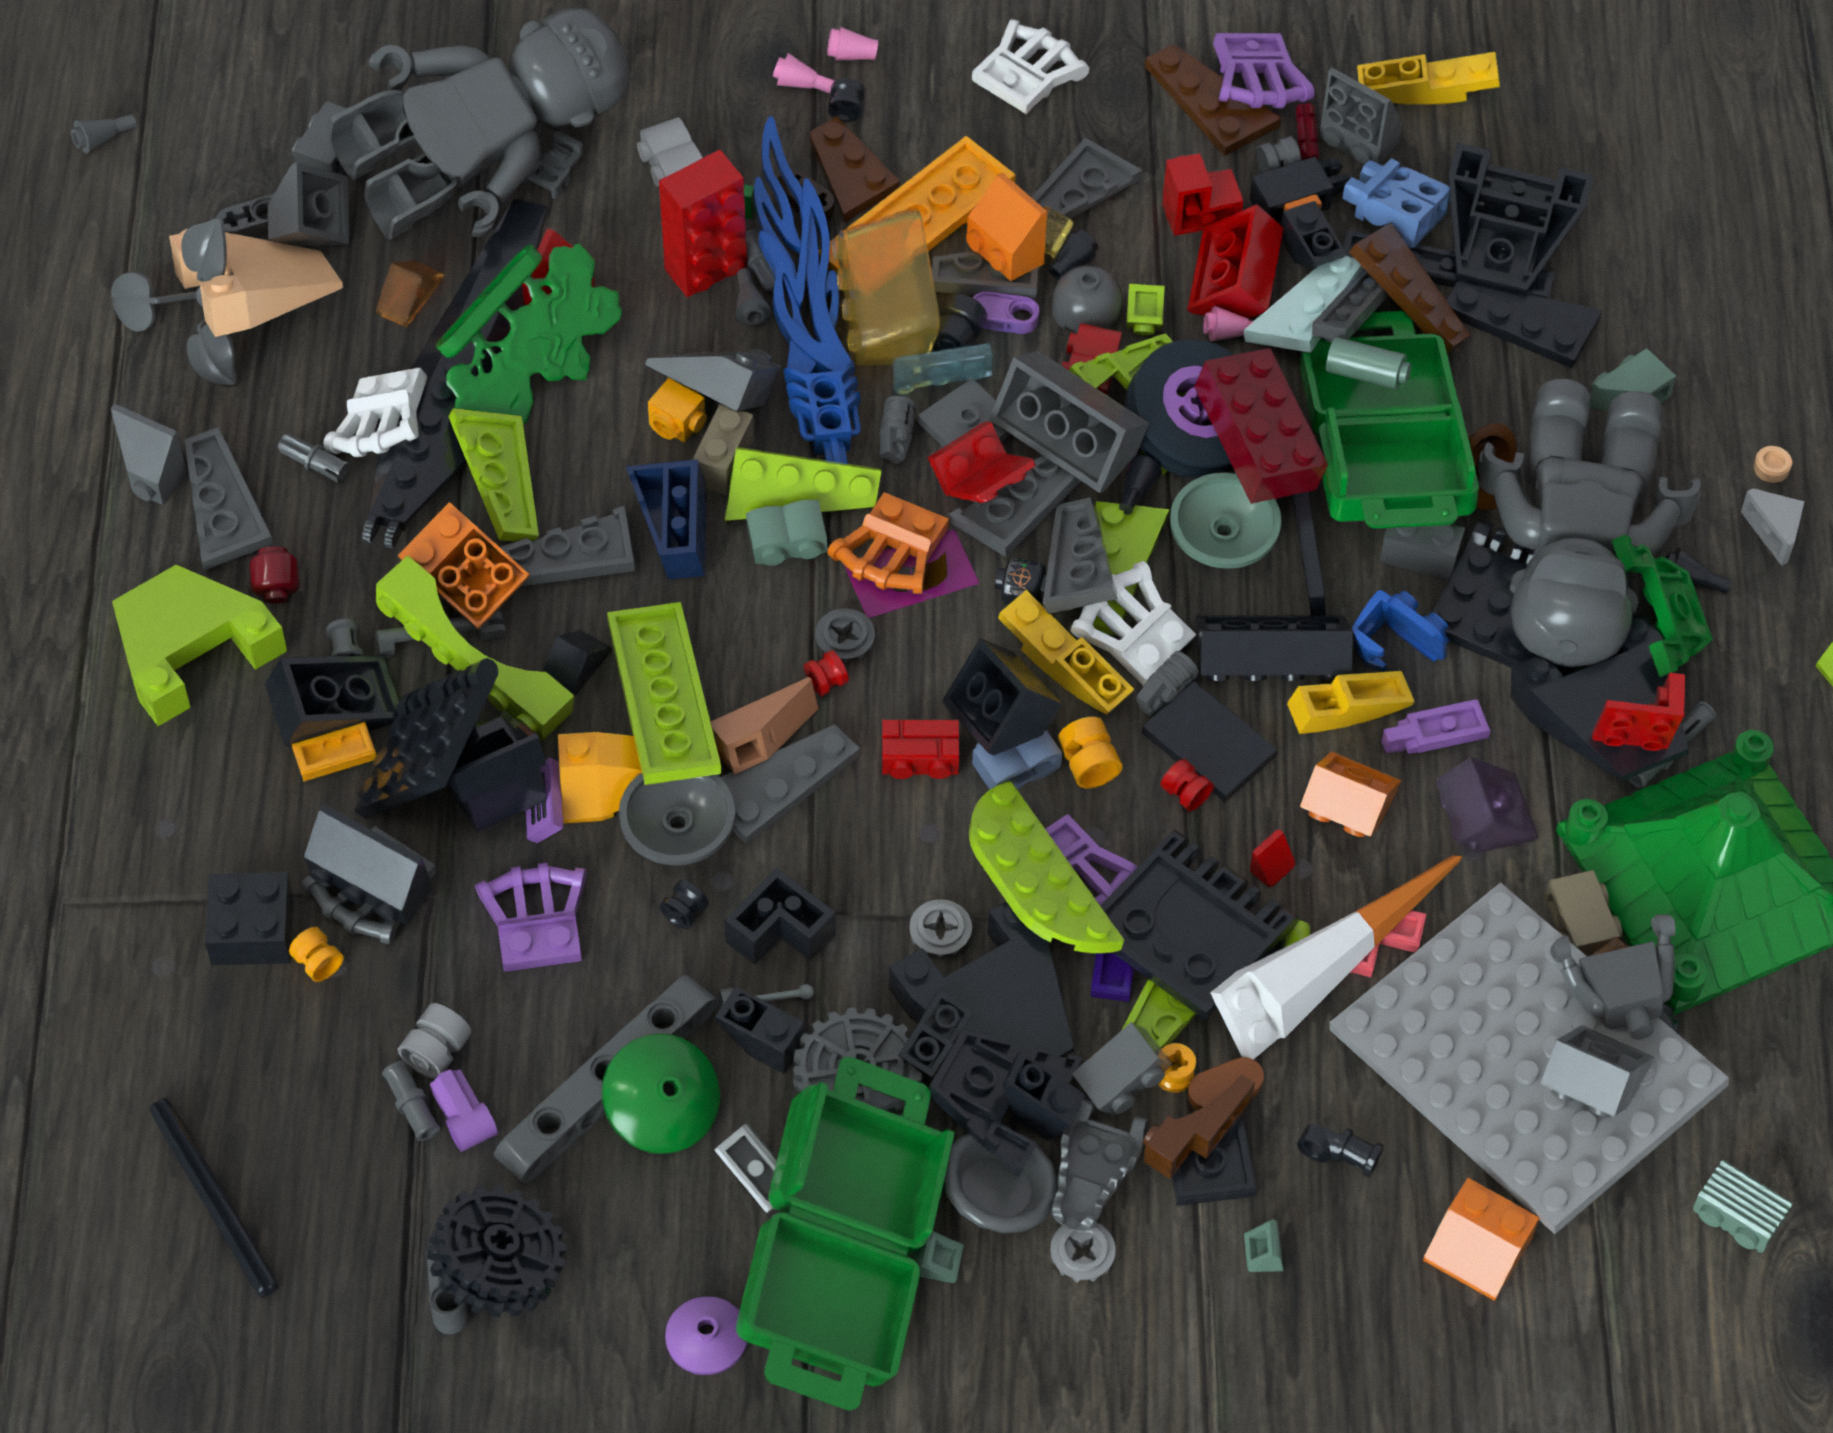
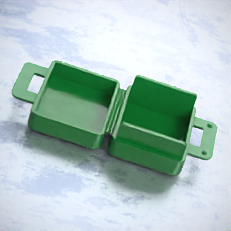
(1392, 451)
(833, 1265)

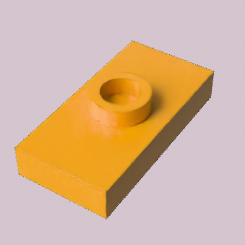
(334, 751)

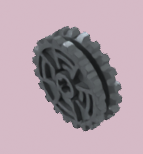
(855, 1036)

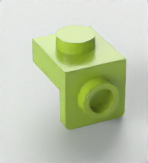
(1145, 308)

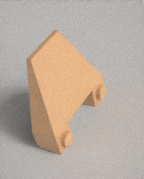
(258, 283)

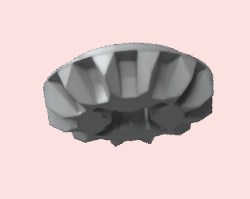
(953, 917)
(1101, 1252)

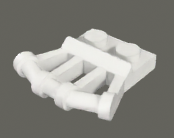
(1019, 81)
(375, 399)
(1151, 640)

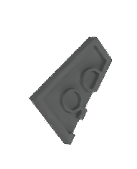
(974, 274)

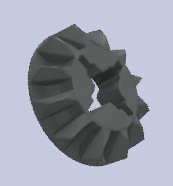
(839, 622)

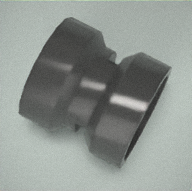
(1277, 155)

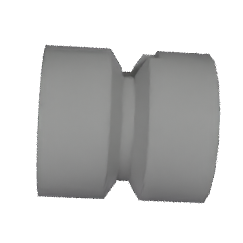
(437, 1036)

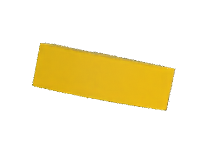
(1349, 701)

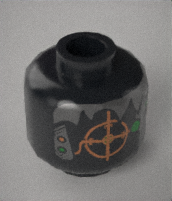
(1021, 576)

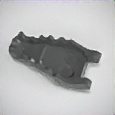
(1093, 1166)

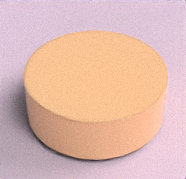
(1772, 464)

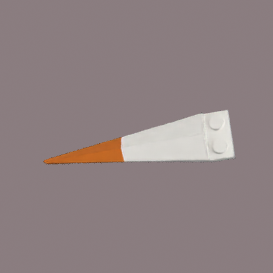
(1283, 988)

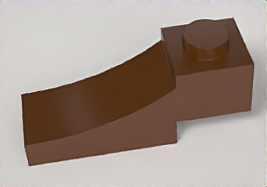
(1200, 1131)

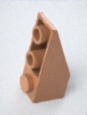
(763, 726)

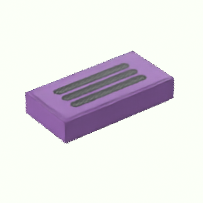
(547, 816)

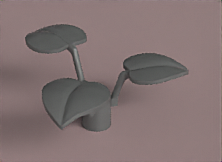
(204, 253)

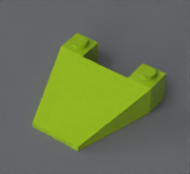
(180, 619)

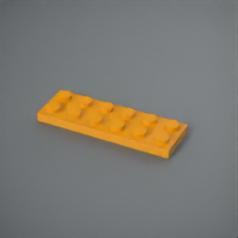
(941, 192)

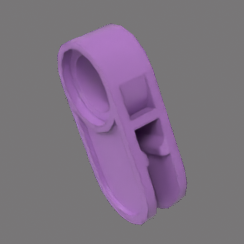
(1001, 309)

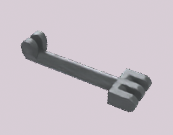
(489, 630)

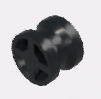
(846, 99)
(684, 904)

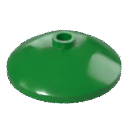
(636, 1098)

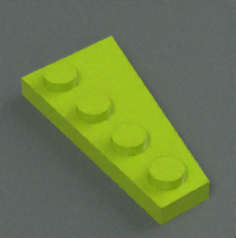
(500, 466)
(1128, 542)

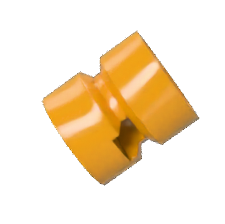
(1090, 752)

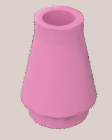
(850, 45)

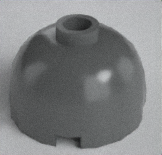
(1087, 297)

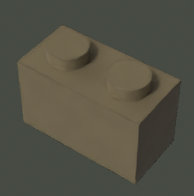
(717, 449)
(1582, 911)

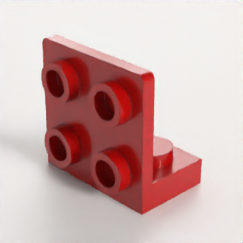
(977, 465)
(1644, 724)

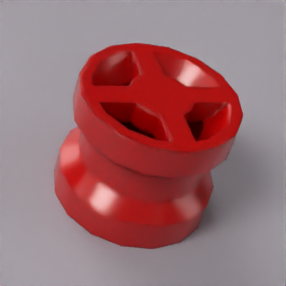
(826, 673)

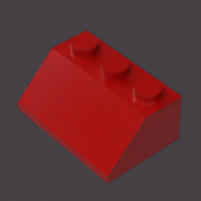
(1237, 264)

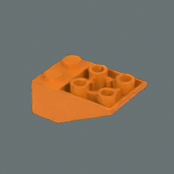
(467, 565)

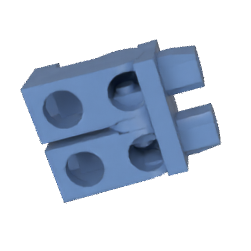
(1398, 197)

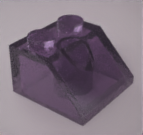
(1485, 806)

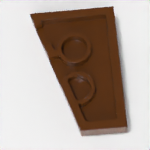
(852, 170)

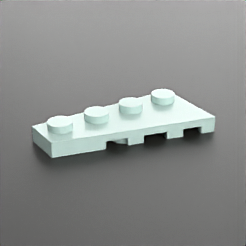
(1291, 318)

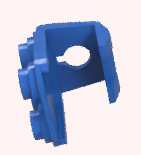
(1400, 614)

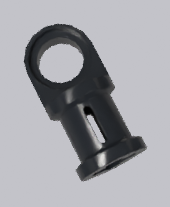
(1323, 1144)

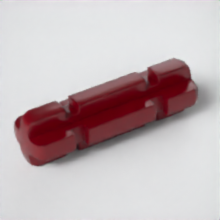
(1307, 131)

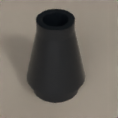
(1076, 251)

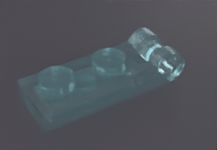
(941, 367)

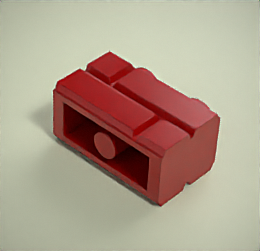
(920, 748)

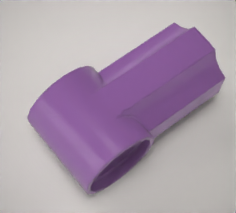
(466, 1117)

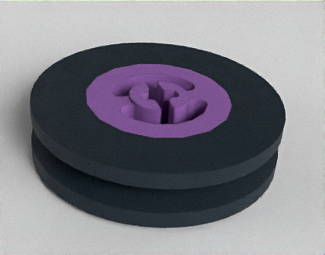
(1171, 435)

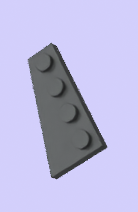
(579, 552)
(1078, 560)
(786, 779)

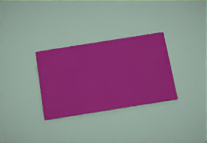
(959, 576)

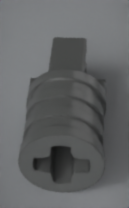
(896, 428)
(1166, 683)

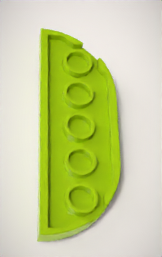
(1036, 874)

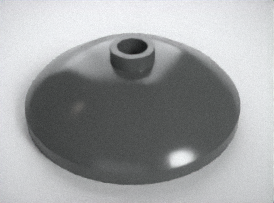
(698, 803)

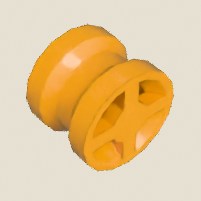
(1176, 1077)

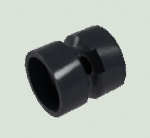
(959, 322)

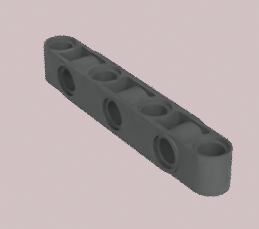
(578, 1100)

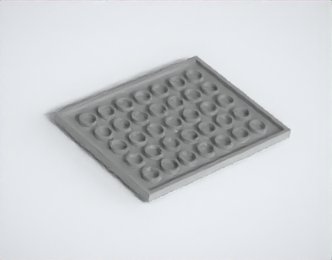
(1468, 1043)

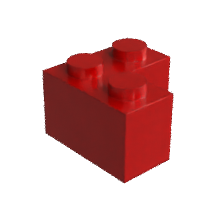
(1196, 196)

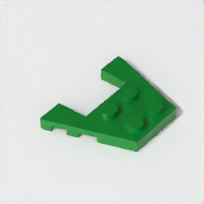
(1674, 603)

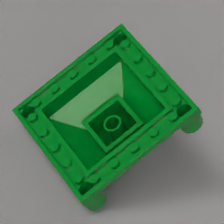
(1722, 859)

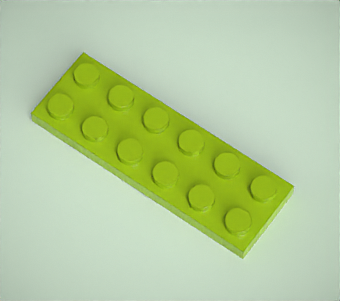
(663, 693)

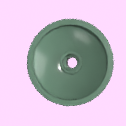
(1220, 505)

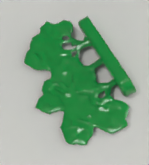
(542, 335)

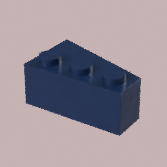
(675, 512)

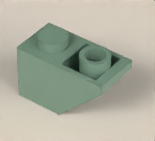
(1635, 373)

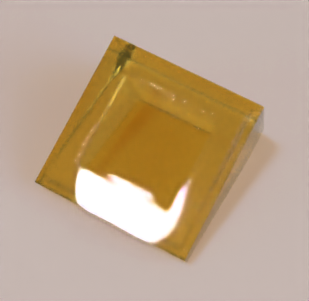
(1057, 230)

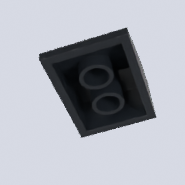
(330, 694)

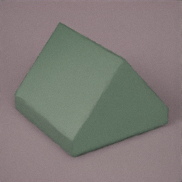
(1264, 1248)

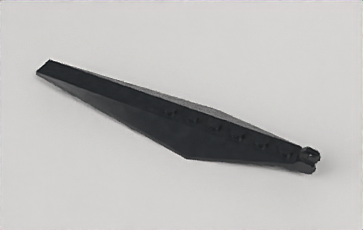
(419, 468)

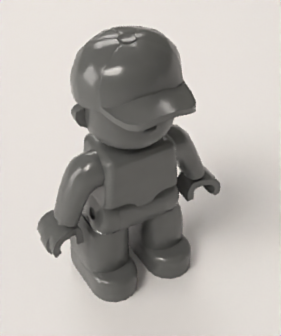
(476, 116)
(1575, 592)

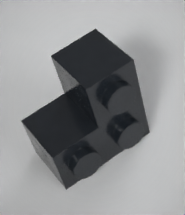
(780, 911)

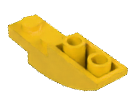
(1438, 82)
(1062, 657)

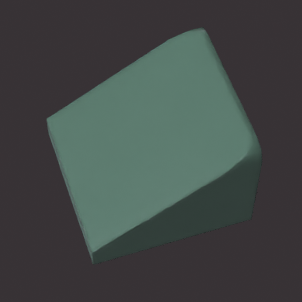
(939, 1258)

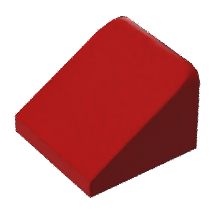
(1272, 859)

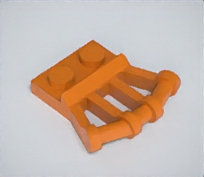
(900, 526)

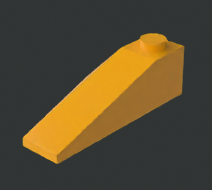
(595, 774)

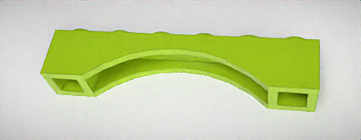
(528, 696)

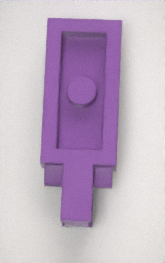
(1437, 728)

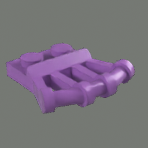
(1259, 54)
(1081, 849)
(542, 937)

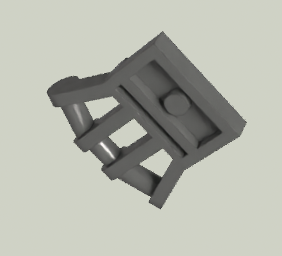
(358, 921)

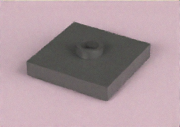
(959, 413)

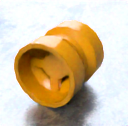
(316, 954)

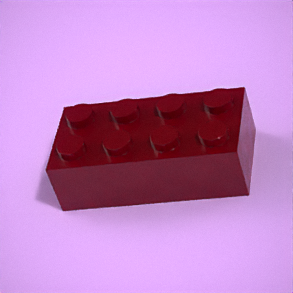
(1260, 425)

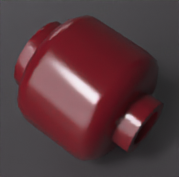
(274, 574)

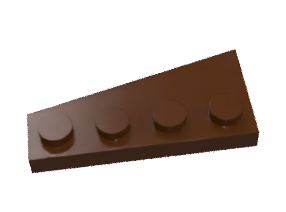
(1197, 92)

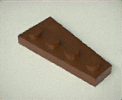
(1408, 284)

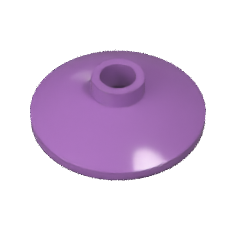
(702, 1352)

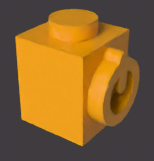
(676, 411)

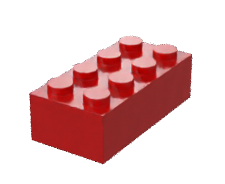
(703, 223)

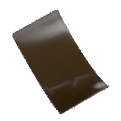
(935, 573)

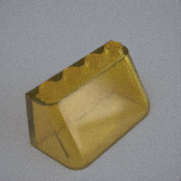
(887, 288)

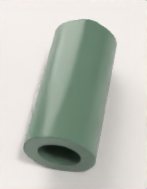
(1368, 363)

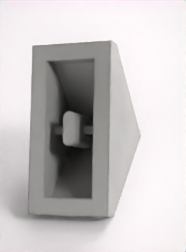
(1774, 520)

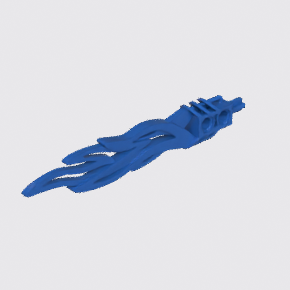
(806, 354)

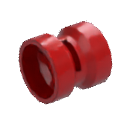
(1187, 785)

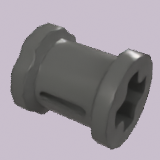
(344, 637)

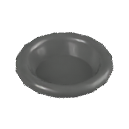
(994, 1196)

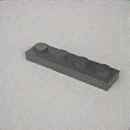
(1349, 308)

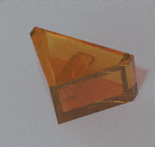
(407, 290)

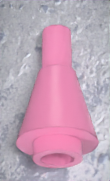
(795, 73)
(1224, 324)

